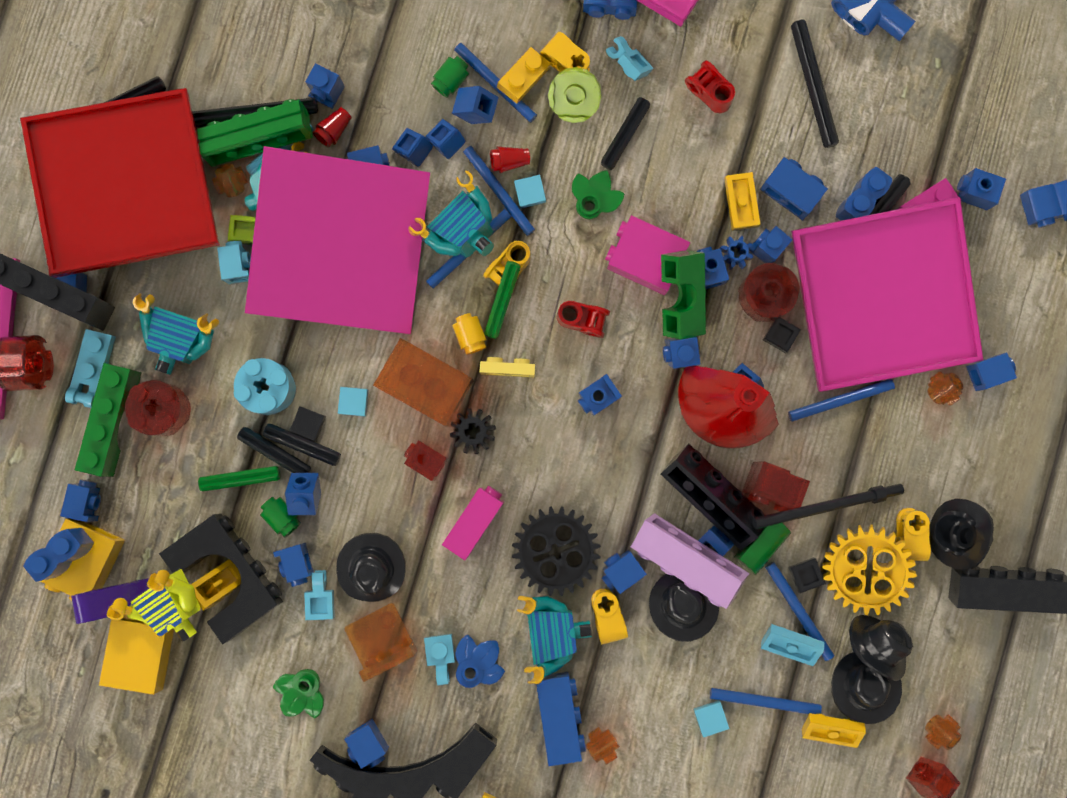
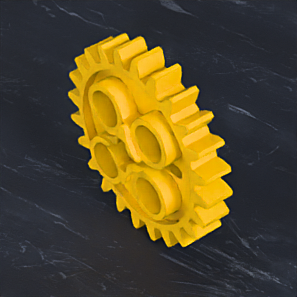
(894, 571)

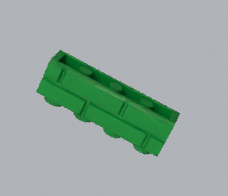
(251, 132)

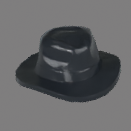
(961, 533)
(371, 567)
(680, 610)
(881, 645)
(862, 692)

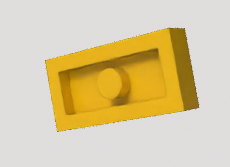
(523, 75)
(742, 201)
(833, 730)

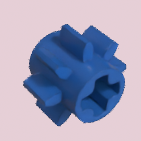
(743, 251)

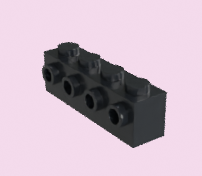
(713, 496)
(1009, 589)

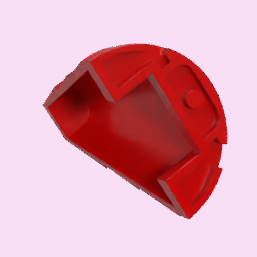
(725, 407)

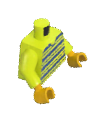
(162, 606)

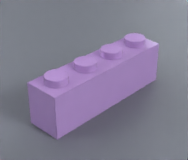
(689, 561)

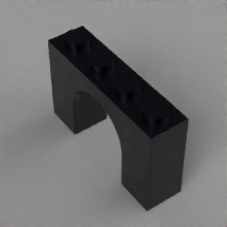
(54, 293)
(256, 593)

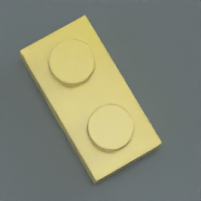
(496, 367)

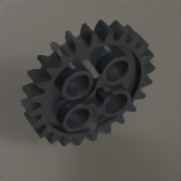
(565, 574)

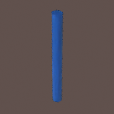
(492, 79)
(499, 191)
(455, 261)
(841, 400)
(797, 608)
(765, 701)

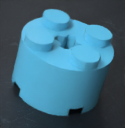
(249, 382)

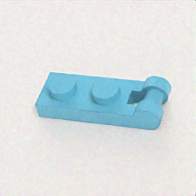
(94, 351)

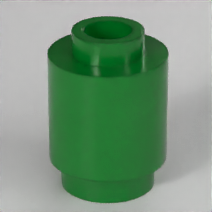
(450, 76)
(277, 517)

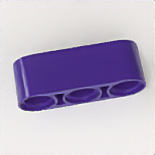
(95, 603)

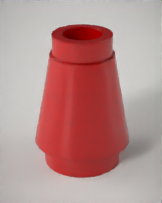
(332, 127)
(508, 158)

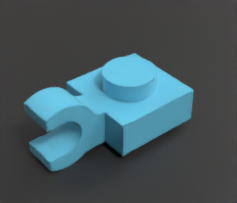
(631, 60)
(319, 602)
(440, 652)

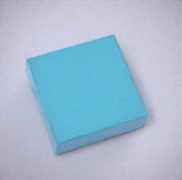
(530, 191)
(353, 401)
(711, 718)

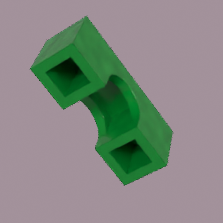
(688, 314)

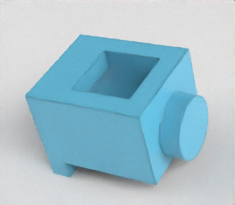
(234, 262)

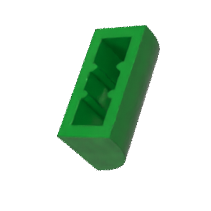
(763, 548)

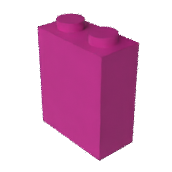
(640, 253)
(473, 522)

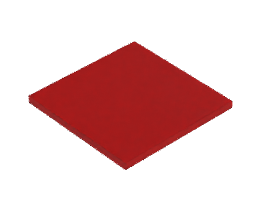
(119, 182)

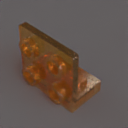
(380, 641)

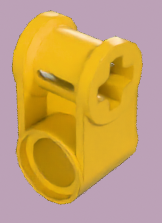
(564, 53)
(499, 264)
(915, 535)
(609, 620)

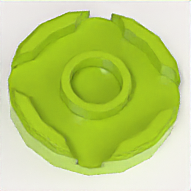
(574, 95)

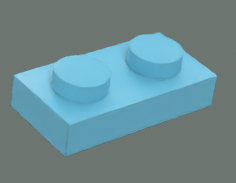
(792, 645)

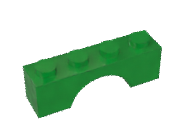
(99, 445)

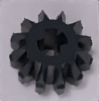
(480, 437)

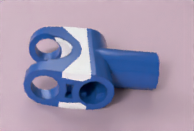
(866, 14)

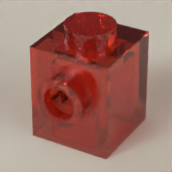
(425, 460)
(932, 779)

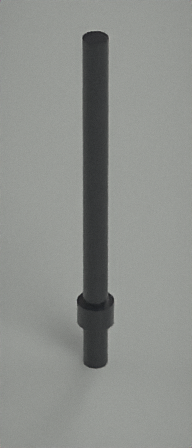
(874, 494)

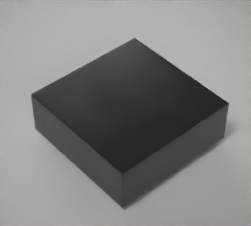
(781, 335)
(307, 423)
(807, 575)

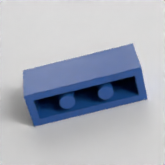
(560, 719)

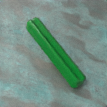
(502, 299)
(239, 478)

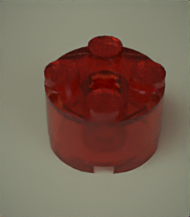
(769, 277)
(24, 363)
(142, 405)

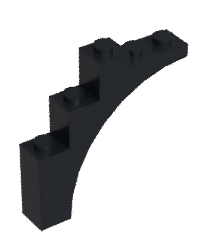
(447, 770)

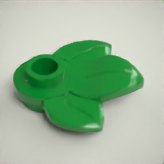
(595, 191)
(298, 696)

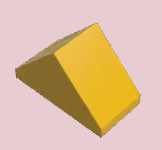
(217, 584)

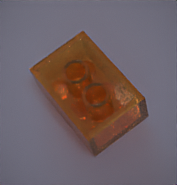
(423, 382)

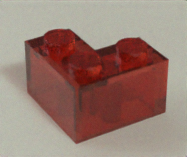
(775, 485)

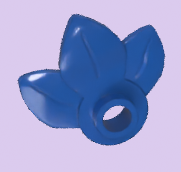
(480, 659)

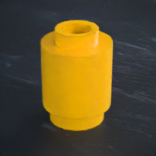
(469, 333)

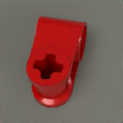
(708, 83)
(584, 318)

